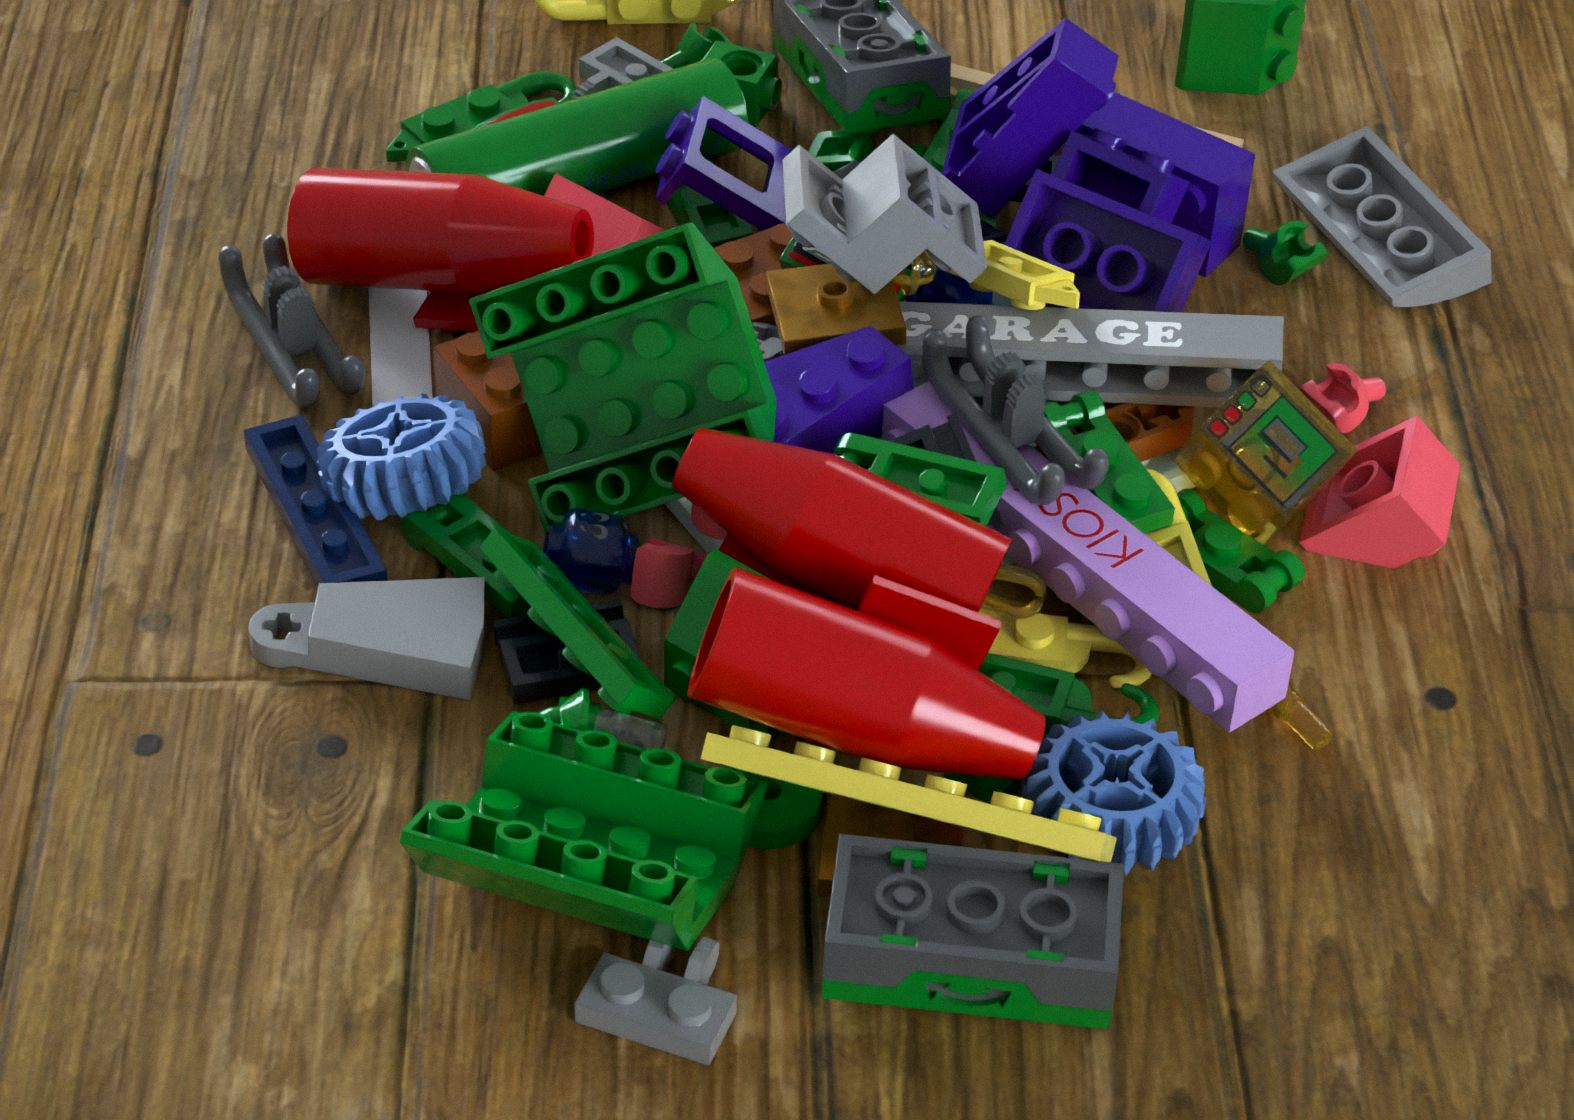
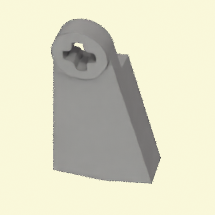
(383, 632)

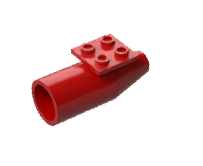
(429, 235)
(832, 523)
(868, 682)

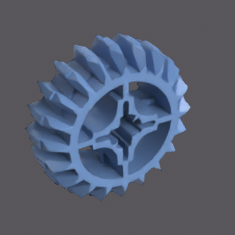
(402, 456)
(1113, 773)

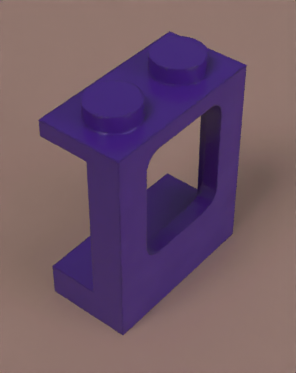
(686, 165)

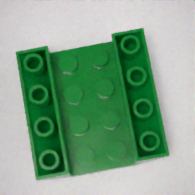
(627, 366)
(594, 830)

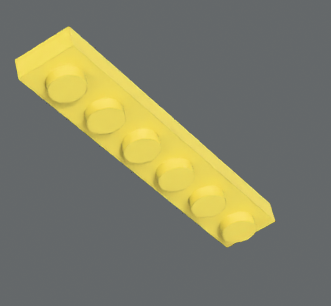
(938, 799)

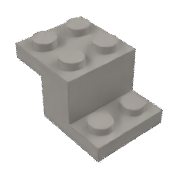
(882, 215)

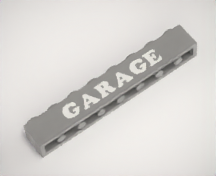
(1114, 352)

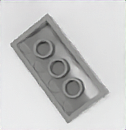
(1386, 221)

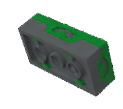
(865, 61)
(973, 931)

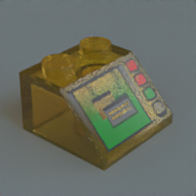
(1264, 454)

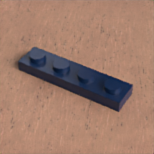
(322, 529)

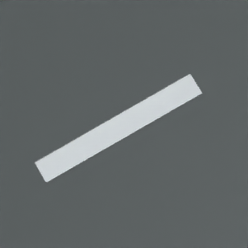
(397, 348)

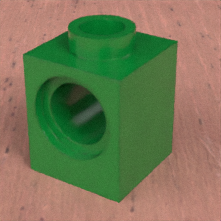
(755, 75)

